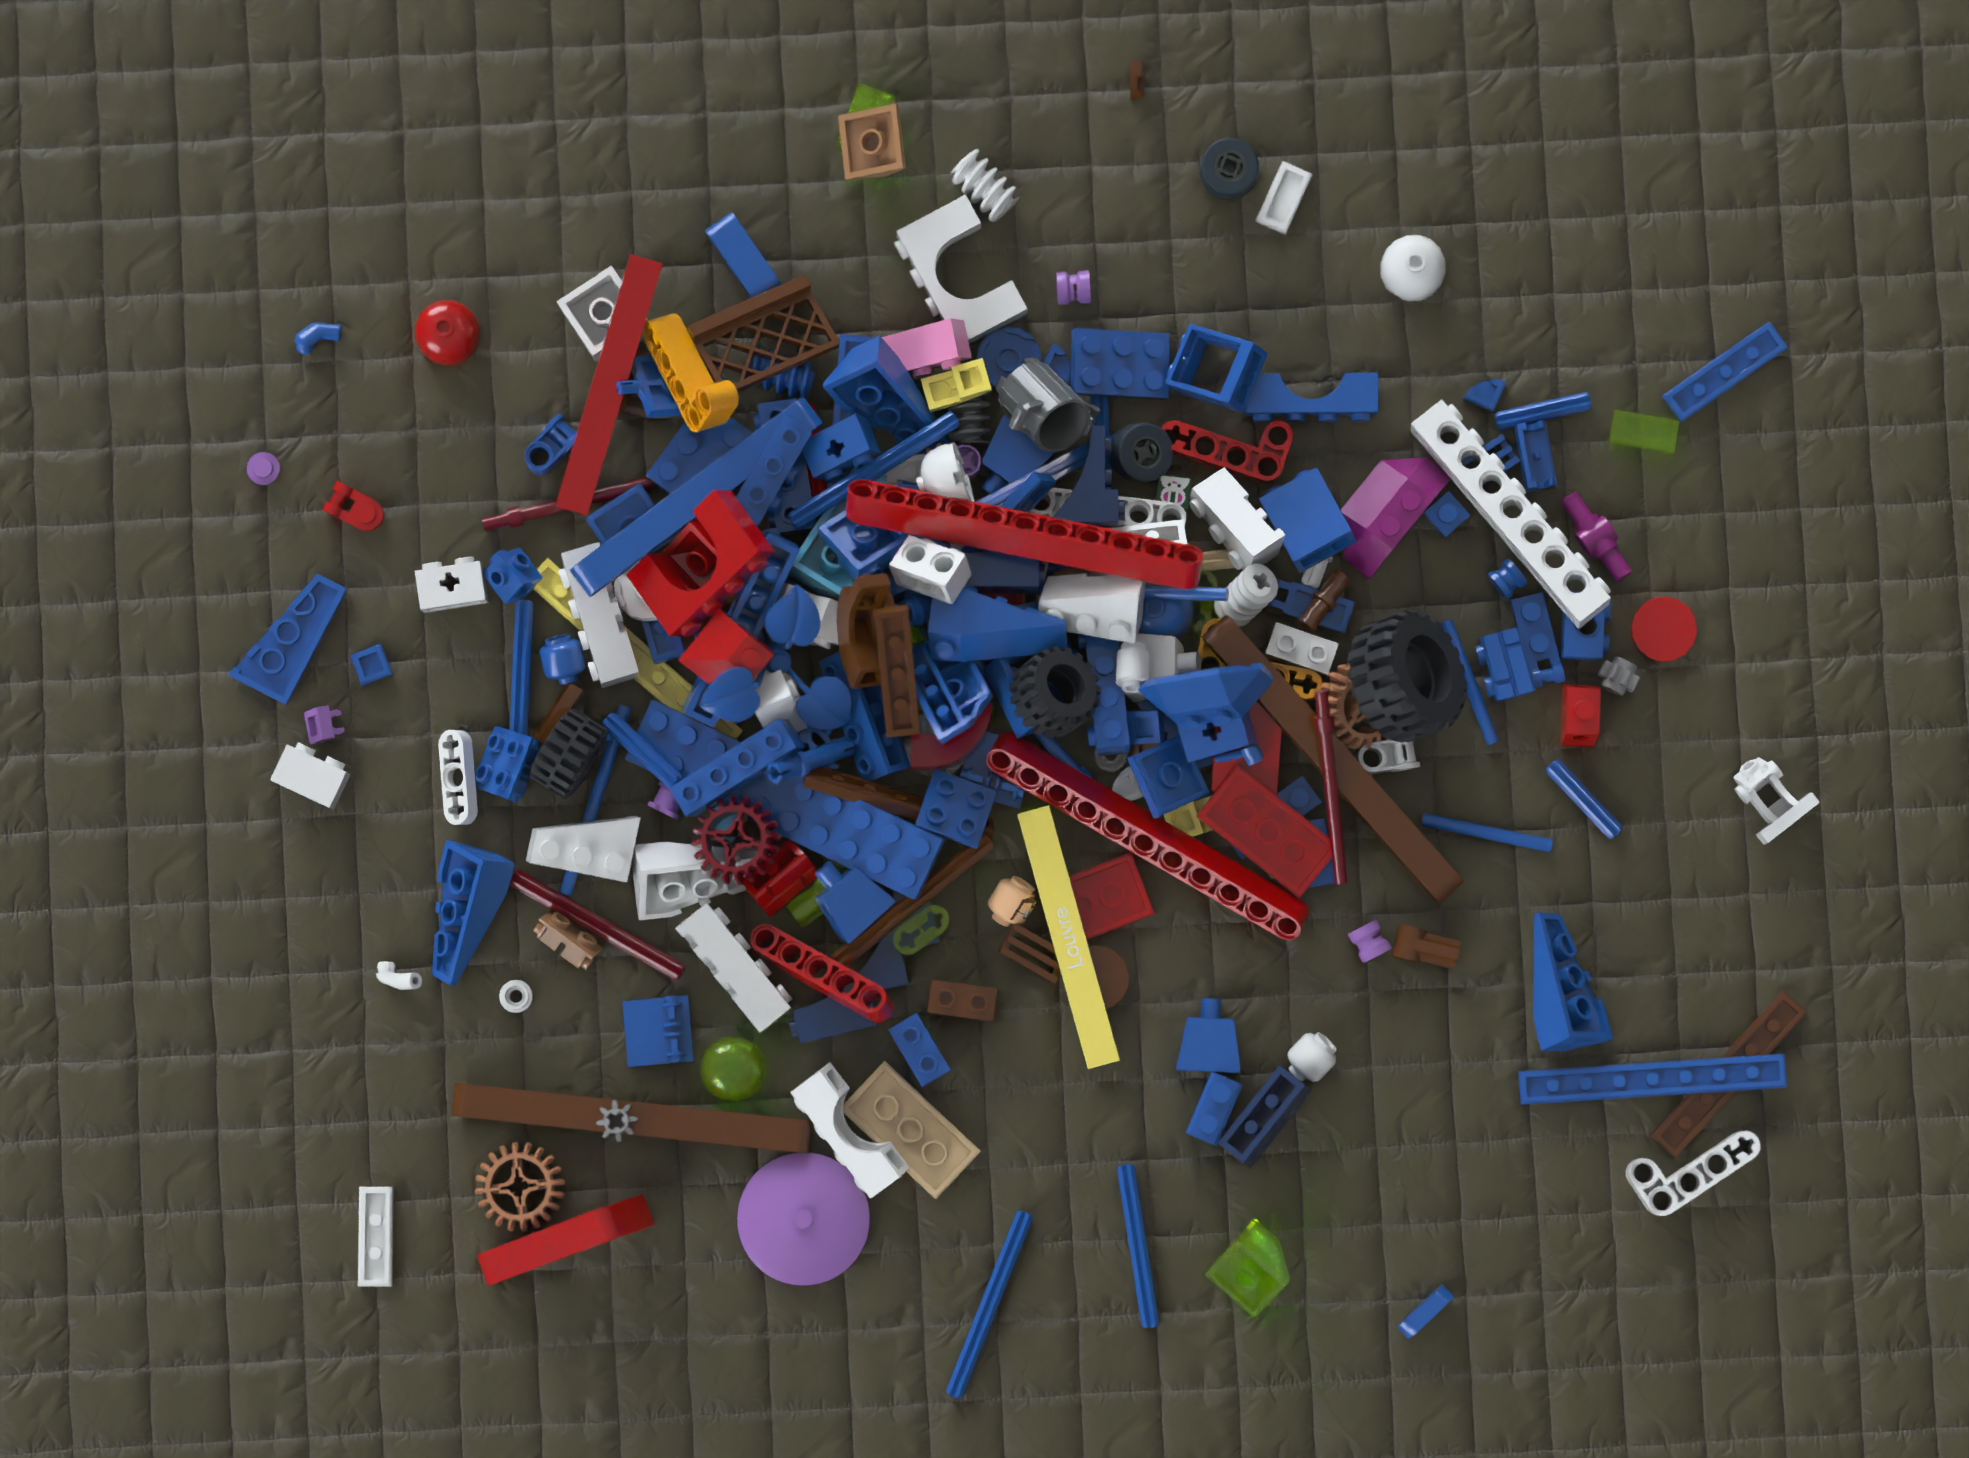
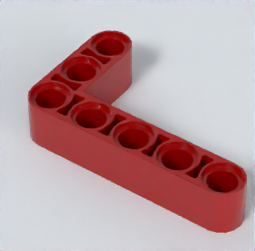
(565, 1239)

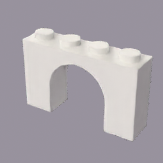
(924, 243)

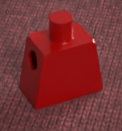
(1580, 715)

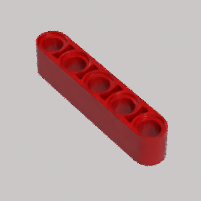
(831, 983)

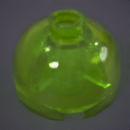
(733, 1068)

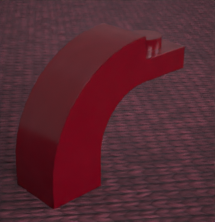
(930, 754)

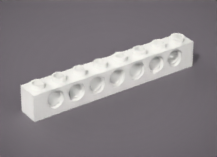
(1577, 606)

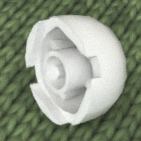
(1413, 267)
(944, 473)

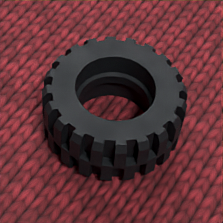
(1407, 676)

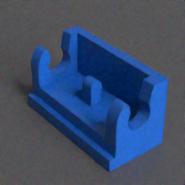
(1535, 456)

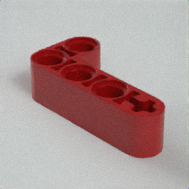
(1223, 445)

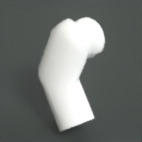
(397, 980)

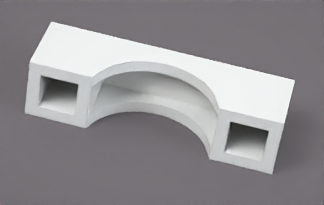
(870, 1163)

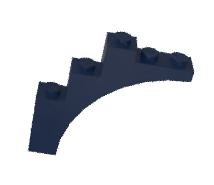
(1087, 504)

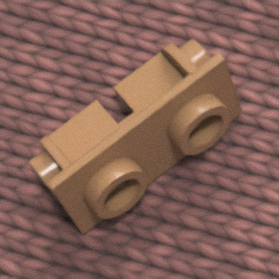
(580, 945)

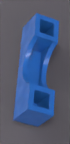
(1353, 397)

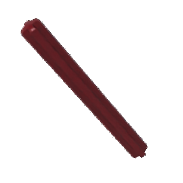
(597, 925)

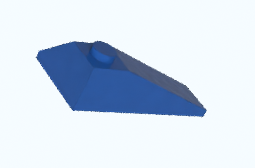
(880, 389)
(989, 629)
(471, 895)
(1563, 1003)

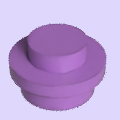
(263, 468)

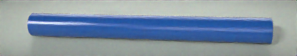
(1472, 688)
(1486, 832)

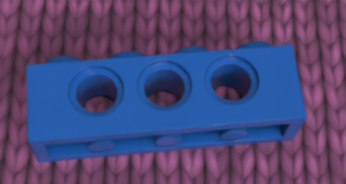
(736, 767)

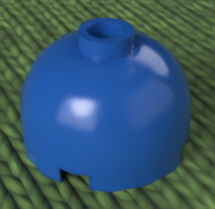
(1167, 617)

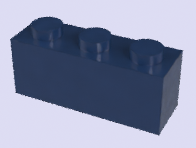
(1264, 1116)

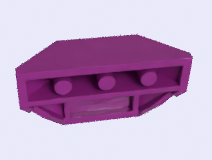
(1388, 508)

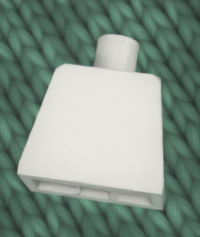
(1166, 659)

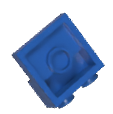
(859, 546)

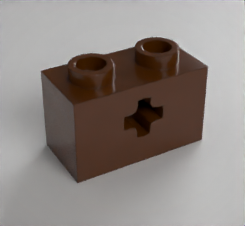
(962, 1000)

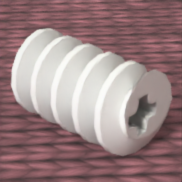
(984, 186)
(1248, 594)

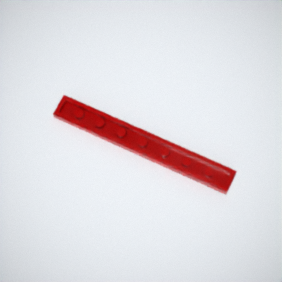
(603, 400)

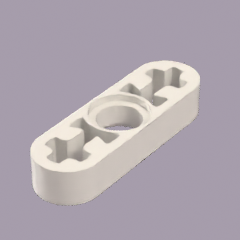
(468, 786)

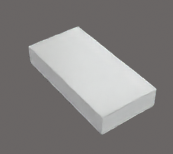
(1283, 197)

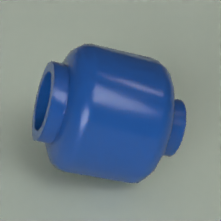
(562, 658)

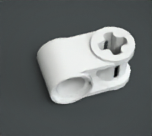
(1390, 756)

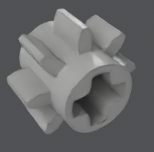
(1618, 676)
(616, 1111)

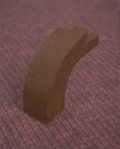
(857, 629)

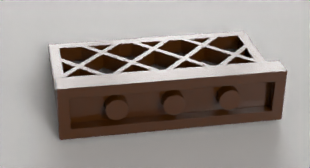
(755, 311)
(896, 668)

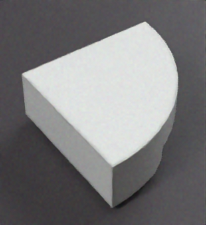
(1127, 785)

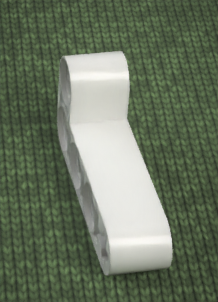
(1697, 1167)

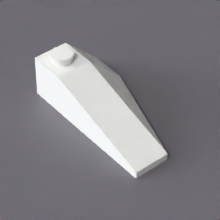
(671, 878)

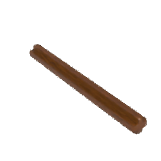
(907, 906)

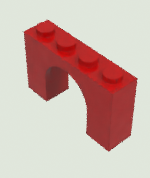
(739, 551)

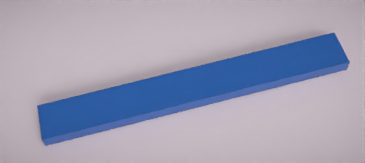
(1652, 1079)

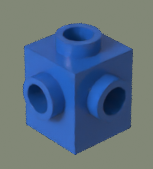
(512, 575)

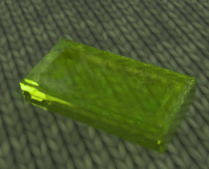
(1643, 431)

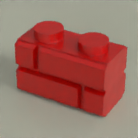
(783, 880)

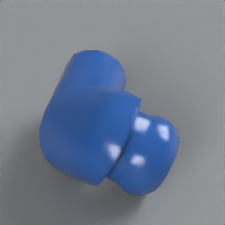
(313, 333)

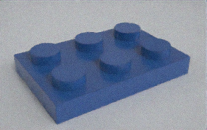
(1119, 363)
(693, 452)

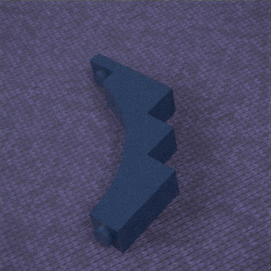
(884, 968)

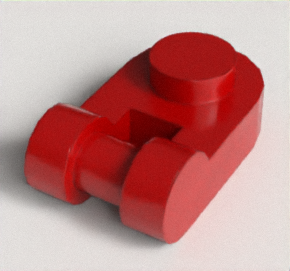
(365, 513)

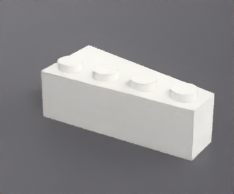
(602, 625)

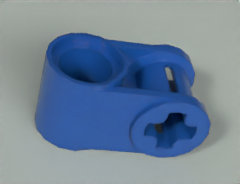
(552, 443)

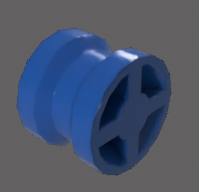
(1507, 579)

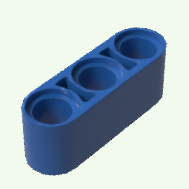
(742, 256)

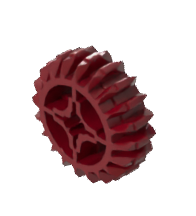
(733, 855)

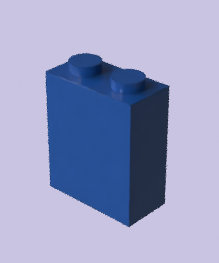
(1308, 518)

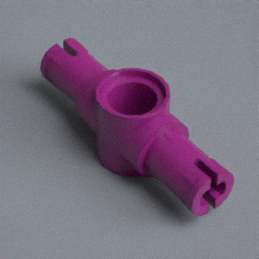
(1596, 536)

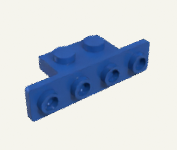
(773, 469)

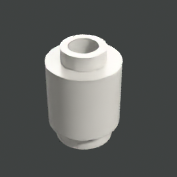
(1132, 666)

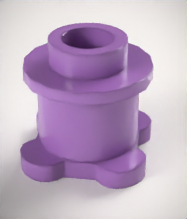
(665, 802)

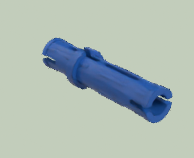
(800, 763)

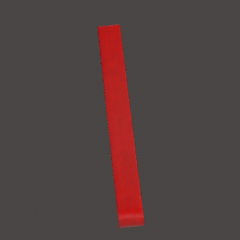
(1024, 534)
(1130, 827)

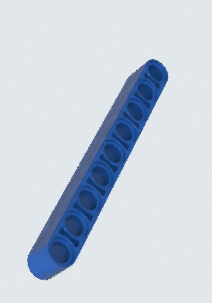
(676, 510)

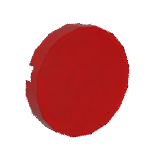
(1663, 629)

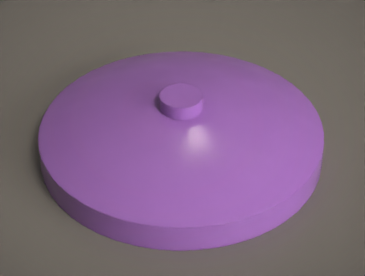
(803, 1219)

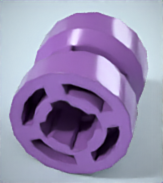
(1066, 291)
(971, 460)
(1369, 941)

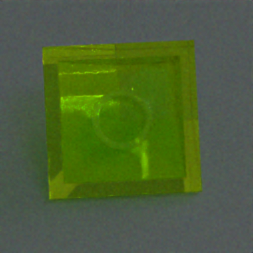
(1251, 1268)

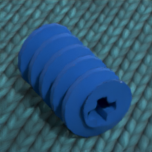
(794, 379)

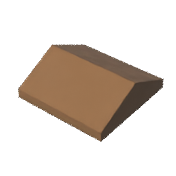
(872, 142)

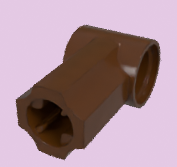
(1417, 945)

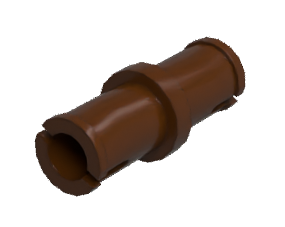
(1323, 601)

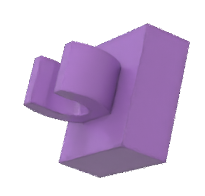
(320, 724)

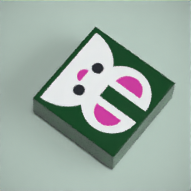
(1174, 490)

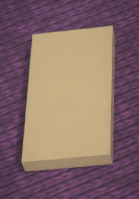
(896, 1112)

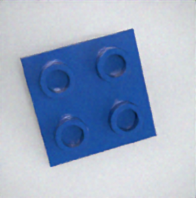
(504, 763)
(978, 772)
(955, 808)
(658, 1031)

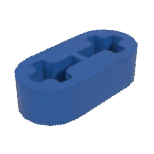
(1425, 1311)

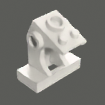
(1783, 812)

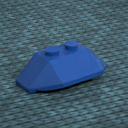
(949, 692)
(1208, 694)

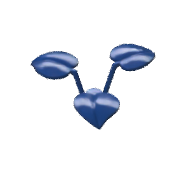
(788, 621)

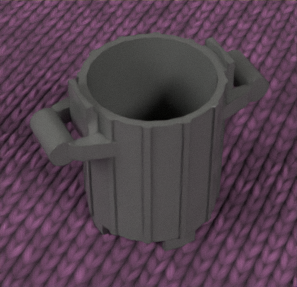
(1045, 406)

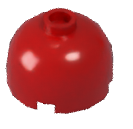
(447, 332)

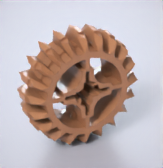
(1346, 711)
(492, 1189)

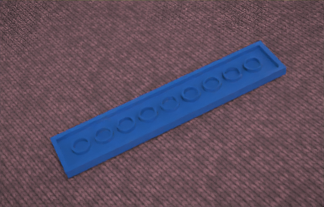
(837, 828)

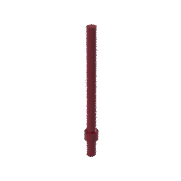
(516, 516)
(1324, 725)

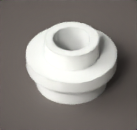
(506, 991)

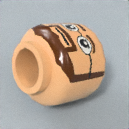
(1012, 901)

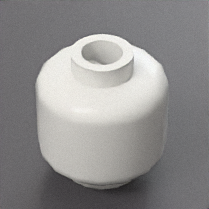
(1312, 1057)

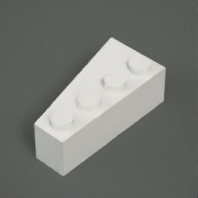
(734, 967)

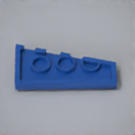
(287, 648)

